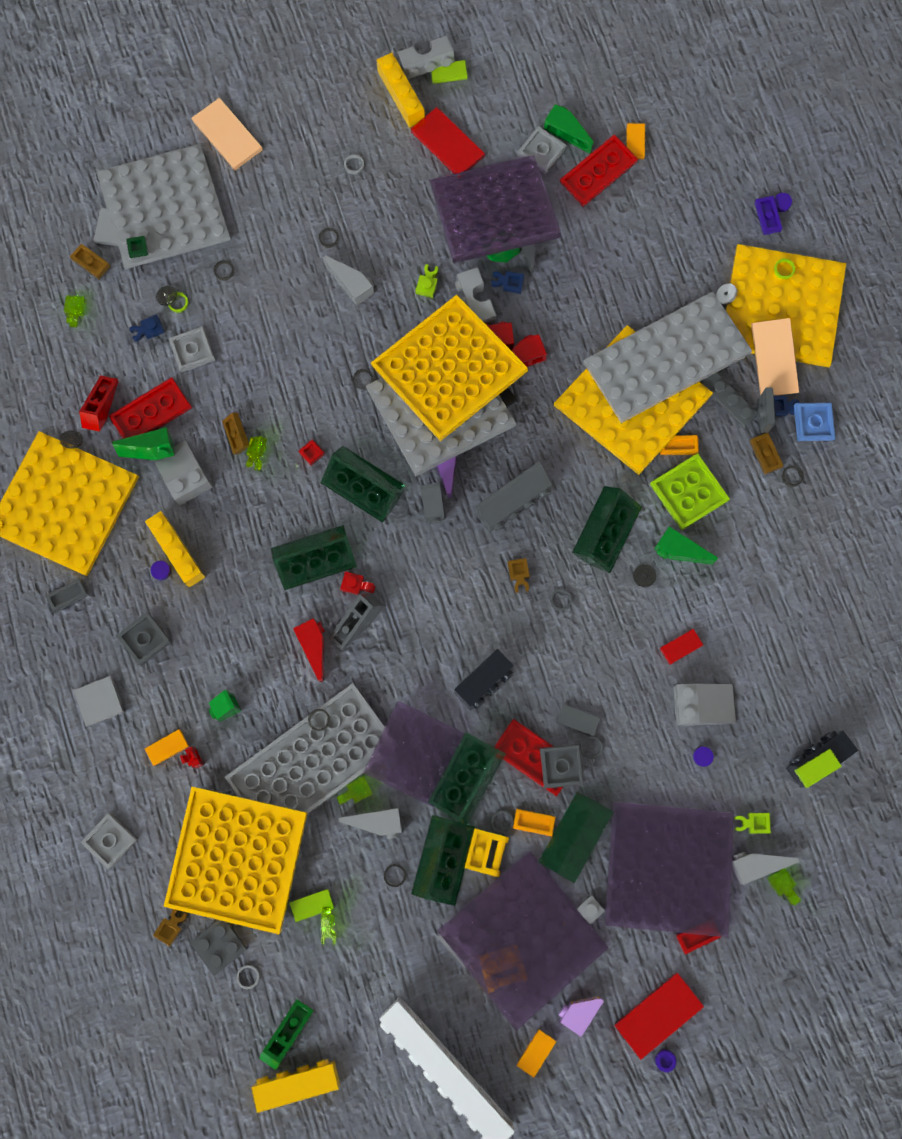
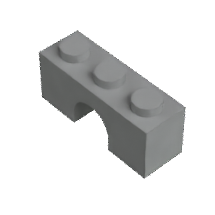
(418, 64)
(469, 284)

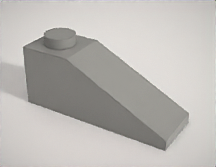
(351, 280)
(381, 822)
(754, 866)

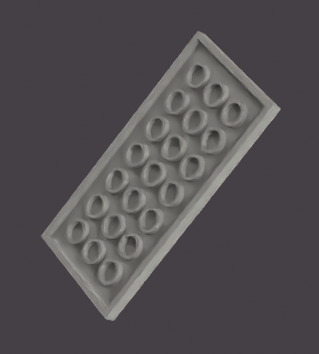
(667, 357)
(312, 765)

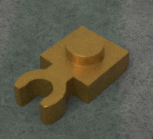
(519, 571)
(168, 929)

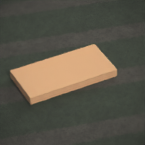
(227, 134)
(775, 356)

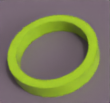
(781, 276)
(185, 306)

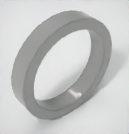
(357, 171)
(238, 980)

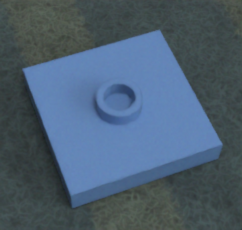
(814, 421)

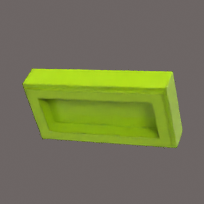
(453, 72)
(818, 768)
(311, 905)

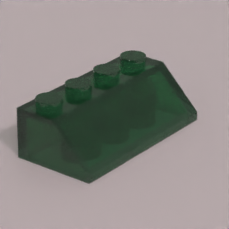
(362, 483)
(607, 528)
(313, 557)
(466, 778)
(575, 837)
(443, 860)

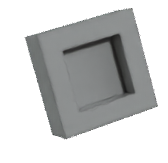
(590, 909)

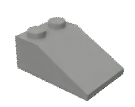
(183, 474)
(704, 704)

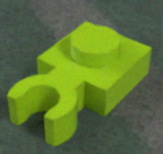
(427, 284)
(757, 823)

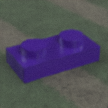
(768, 215)

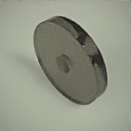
(171, 296)
(75, 443)
(644, 582)

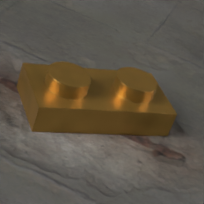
(90, 261)
(235, 433)
(766, 453)

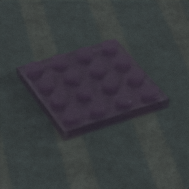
(413, 752)

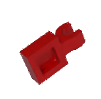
(354, 583)
(192, 757)

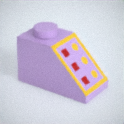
(580, 1014)

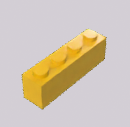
(400, 89)
(175, 549)
(295, 1086)

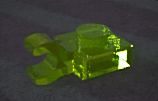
(73, 308)
(255, 451)
(357, 791)
(783, 884)
(327, 923)

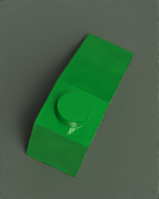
(566, 127)
(149, 445)
(680, 548)
(286, 1034)

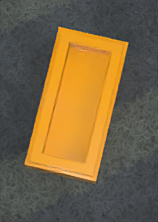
(636, 139)
(682, 445)
(166, 747)
(534, 822)
(536, 1053)

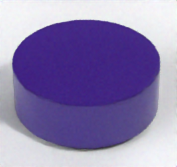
(783, 202)
(160, 570)
(703, 756)
(665, 1060)

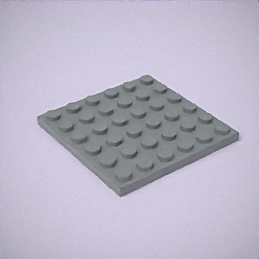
(166, 201)
(419, 444)

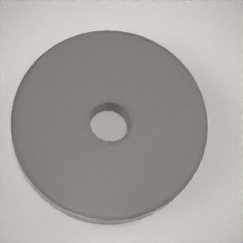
(726, 288)

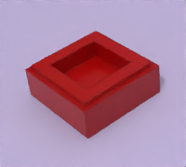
(311, 452)

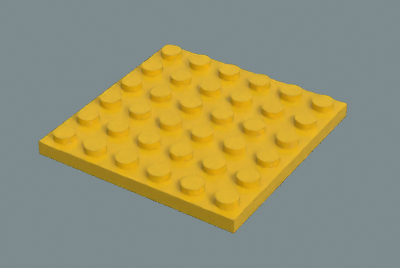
(807, 298)
(449, 367)
(639, 438)
(64, 503)
(236, 860)

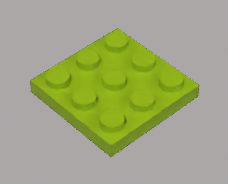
(689, 491)

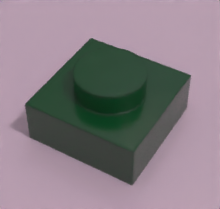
(137, 247)

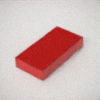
(681, 646)
(691, 942)

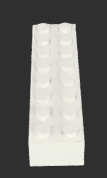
(446, 1072)

